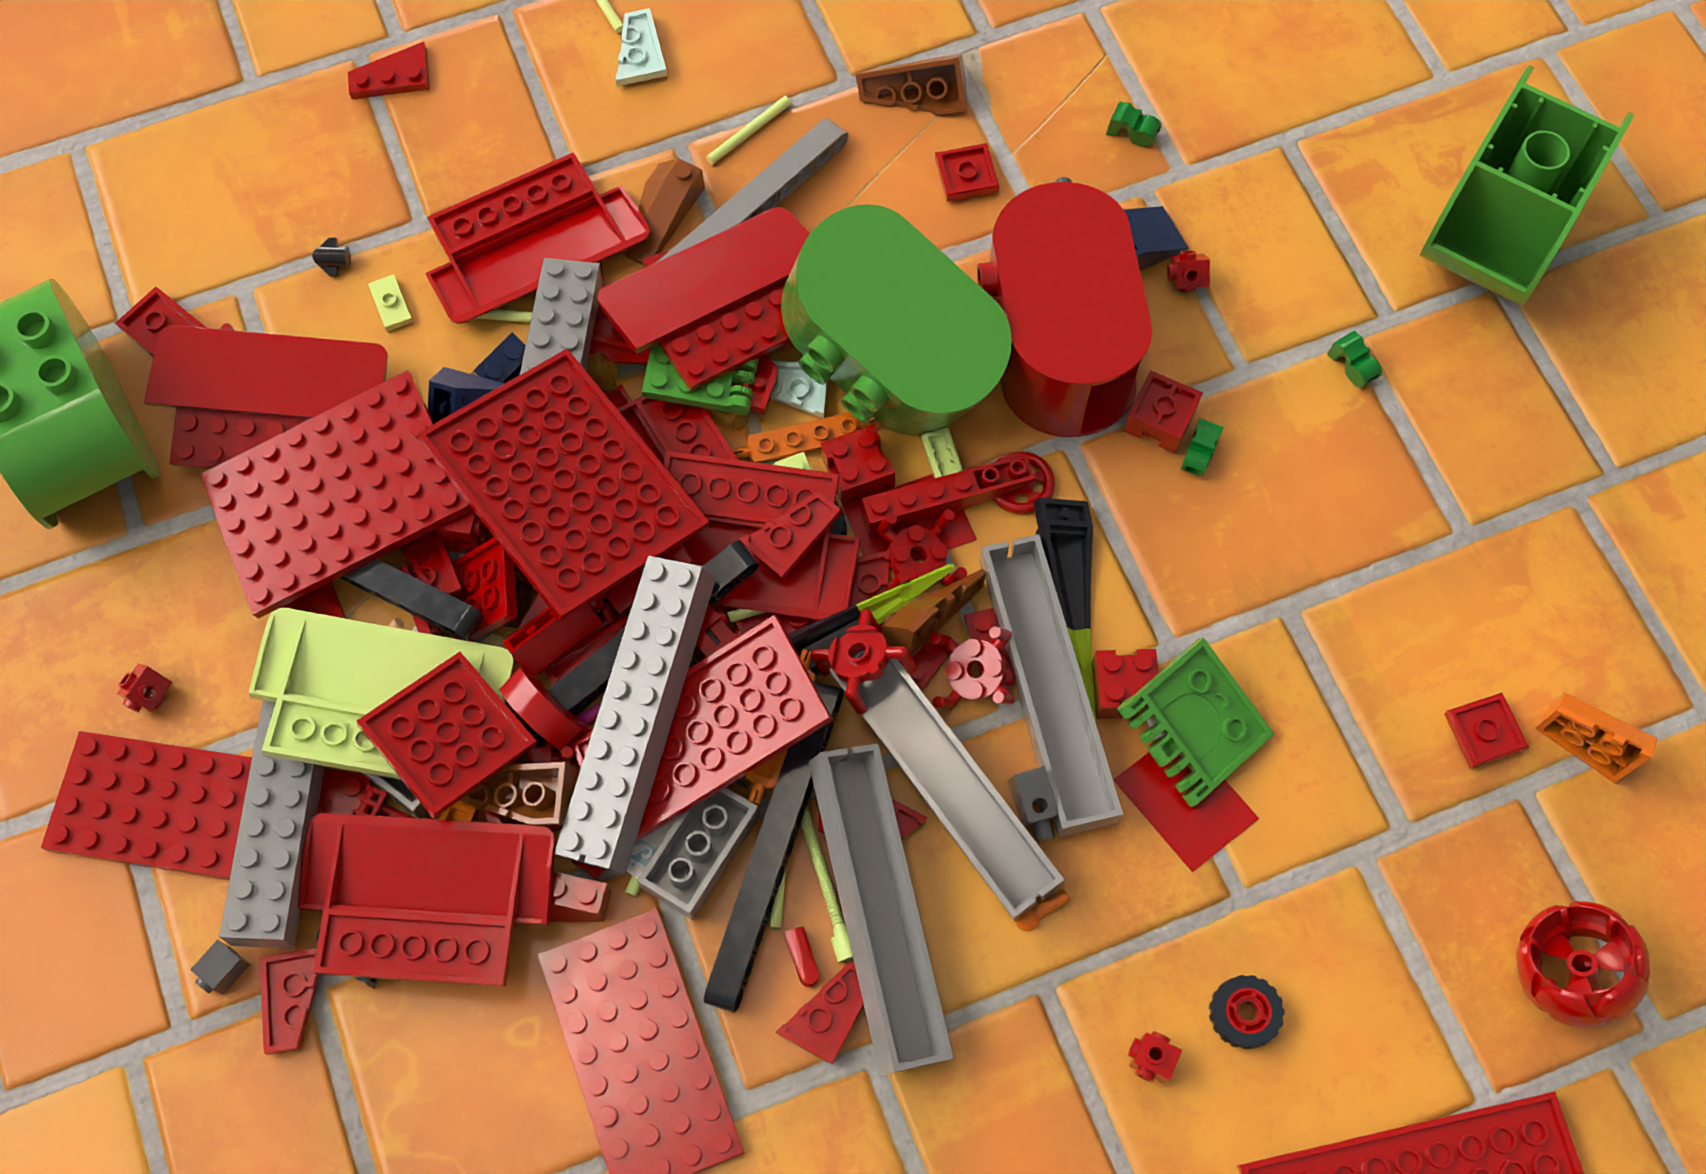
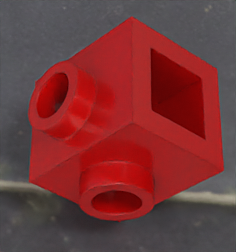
(1189, 271)
(143, 689)
(1165, 1054)

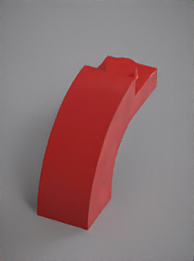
(542, 711)

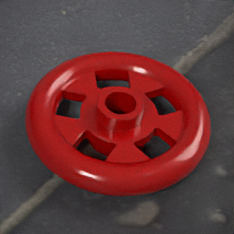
(1043, 475)

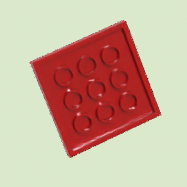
(446, 734)

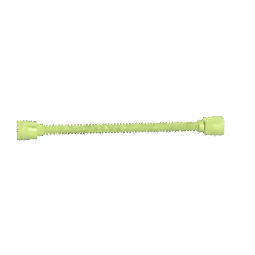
(840, 940)

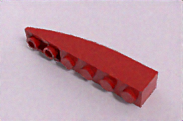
(954, 491)

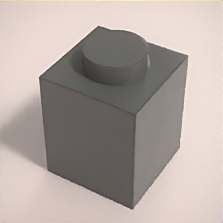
(219, 968)

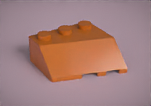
(1596, 737)

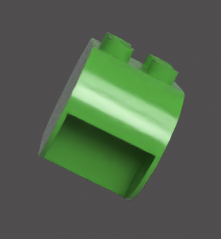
(1522, 192)
(893, 322)
(61, 407)

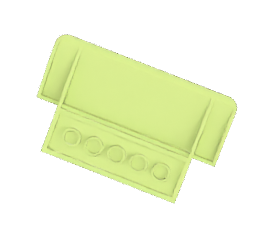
(339, 669)

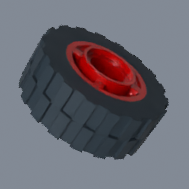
(1265, 1005)

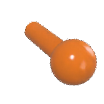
(1031, 918)

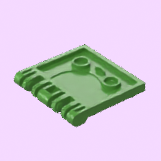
(665, 384)
(1202, 720)

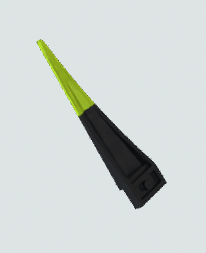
(1067, 543)
(823, 632)

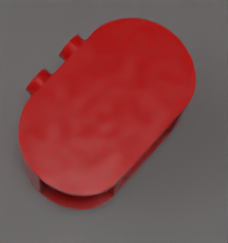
(1073, 307)

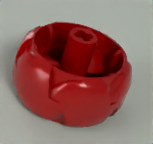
(1582, 1000)

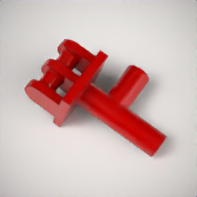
(544, 755)
(380, 807)

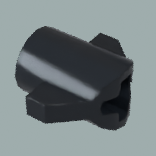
(331, 256)

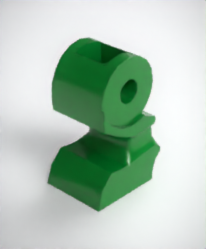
(1141, 128)
(1359, 365)
(1201, 447)

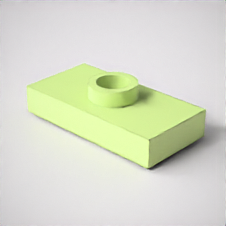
(390, 303)
(941, 452)

